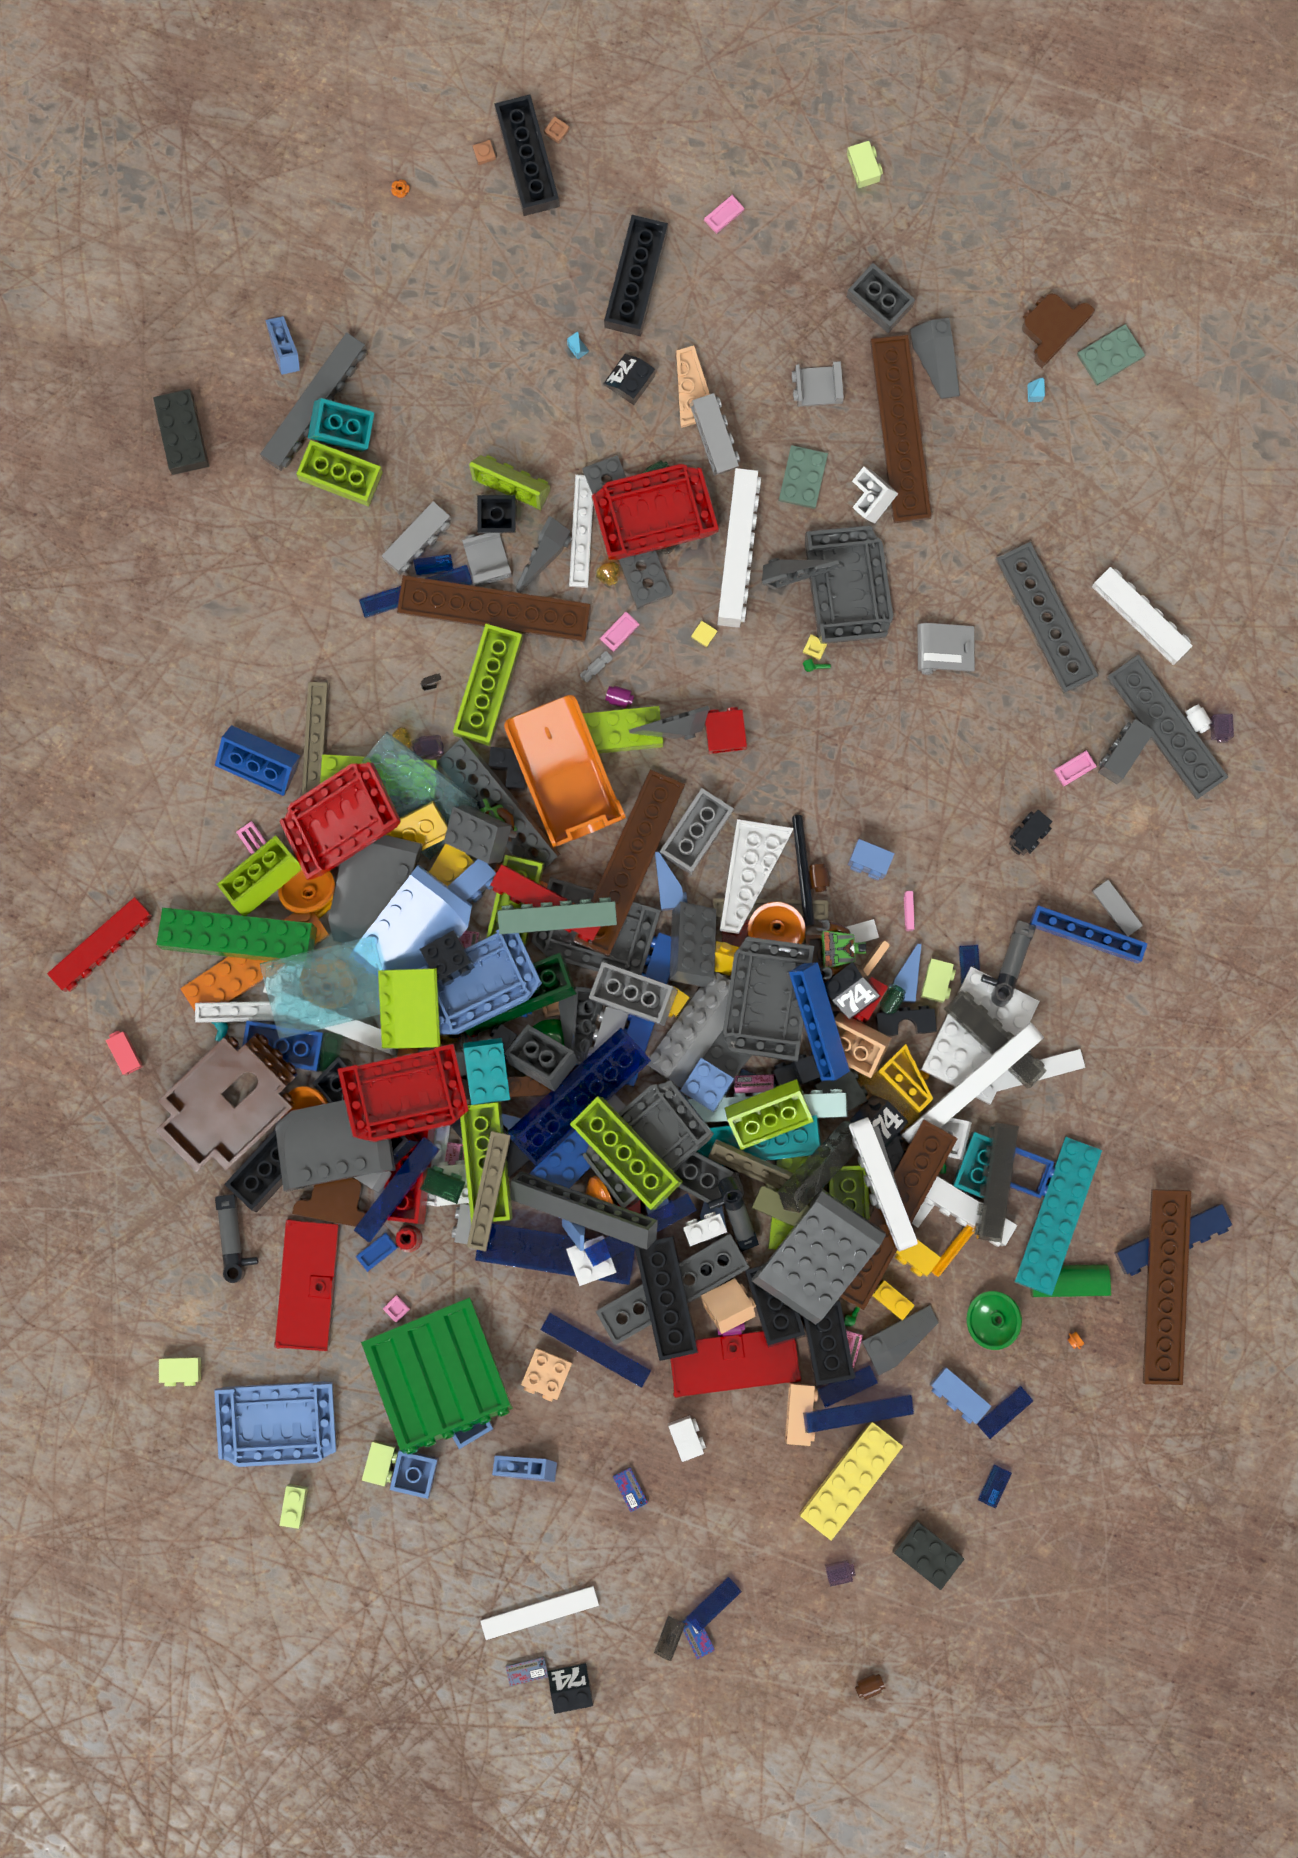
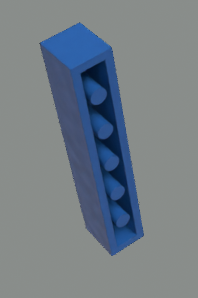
(1088, 934)
(819, 1021)

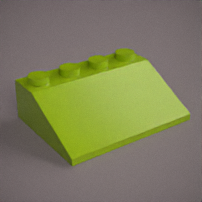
(509, 481)
(409, 1008)

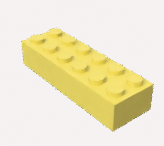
(850, 1480)

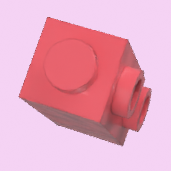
(124, 1052)

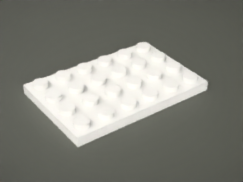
(957, 1053)

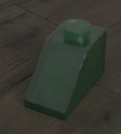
(331, 1048)

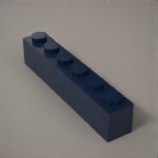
(1201, 1228)

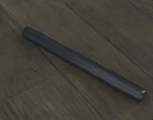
(803, 870)

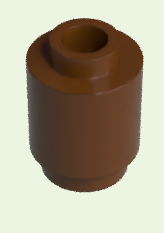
(819, 877)
(870, 1686)

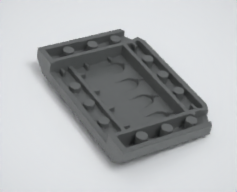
(853, 599)
(369, 883)
(629, 949)
(761, 1001)
(666, 1124)
(320, 1148)

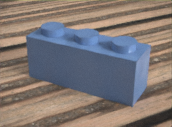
(959, 1396)

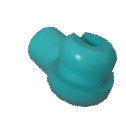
(222, 1028)

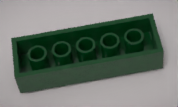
(555, 987)

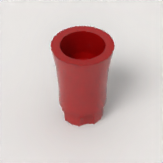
(416, 1238)

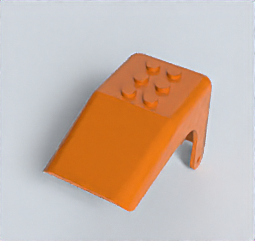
(563, 770)

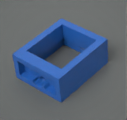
(1047, 1172)

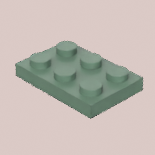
(1111, 355)
(803, 477)

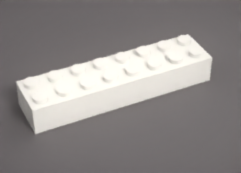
(737, 549)

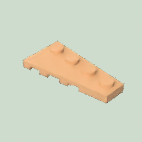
(690, 383)

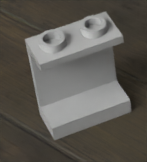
(818, 385)
(486, 558)

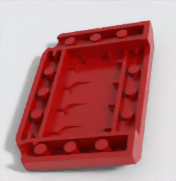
(654, 511)
(339, 819)
(403, 1094)

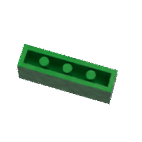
(1081, 1281)

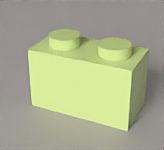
(864, 164)
(937, 980)
(180, 1370)
(379, 1463)
(293, 1506)

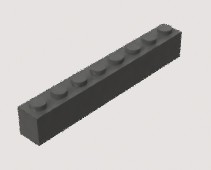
(325, 385)
(584, 1210)

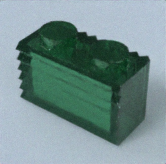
(442, 1185)

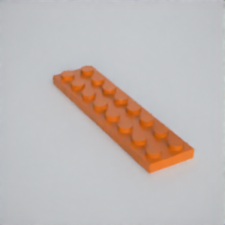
(237, 975)

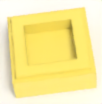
(704, 634)
(814, 648)

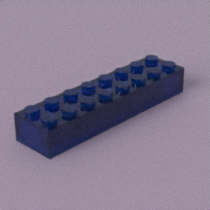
(597, 1076)
(544, 1252)

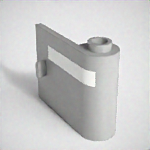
(945, 647)

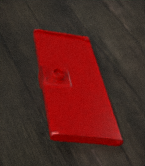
(306, 1285)
(734, 1364)

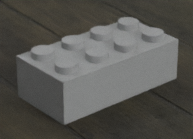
(714, 434)
(696, 831)
(633, 994)

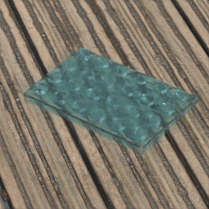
(414, 782)
(323, 986)

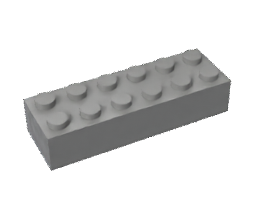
(692, 1032)

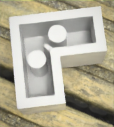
(876, 495)
(686, 1438)

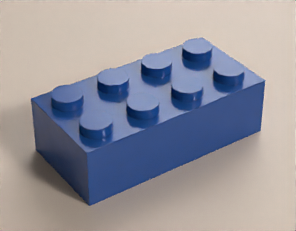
(300, 1049)
(565, 1163)

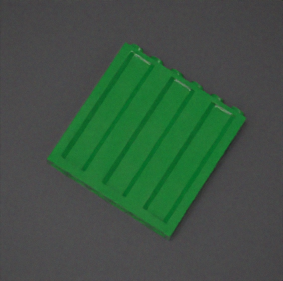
(437, 1376)

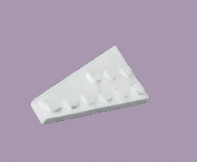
(752, 861)

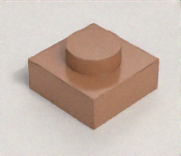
(556, 130)
(484, 152)

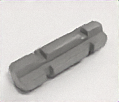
(596, 666)

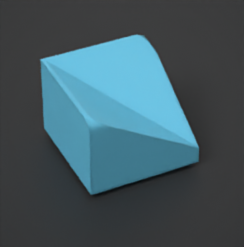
(577, 346)
(1036, 390)

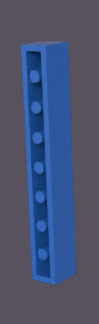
(658, 970)

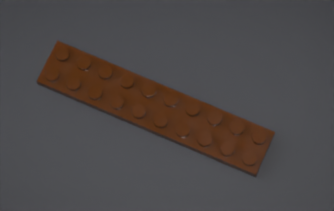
(900, 428)
(494, 607)
(634, 853)
(914, 1180)
(1167, 1287)

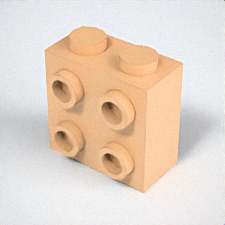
(728, 1305)
(546, 1374)

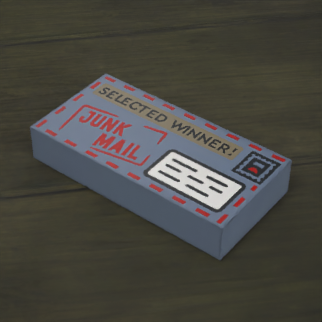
(527, 1671)

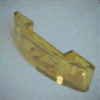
(880, 1087)

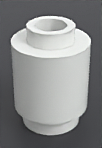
(1198, 719)

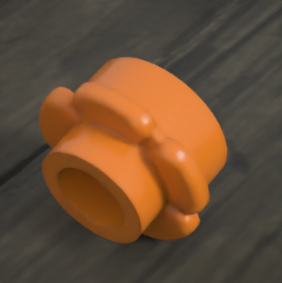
(400, 193)
(1075, 1340)

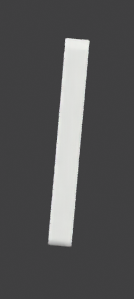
(978, 1079)

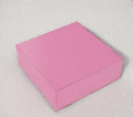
(396, 1308)

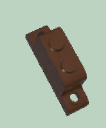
(1053, 325)
(334, 1202)

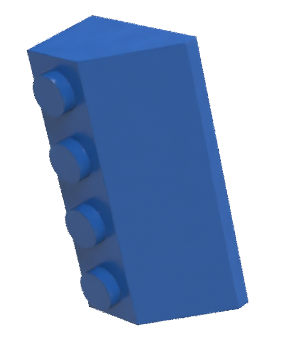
(257, 760)

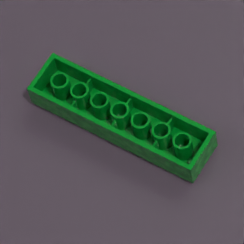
(233, 935)

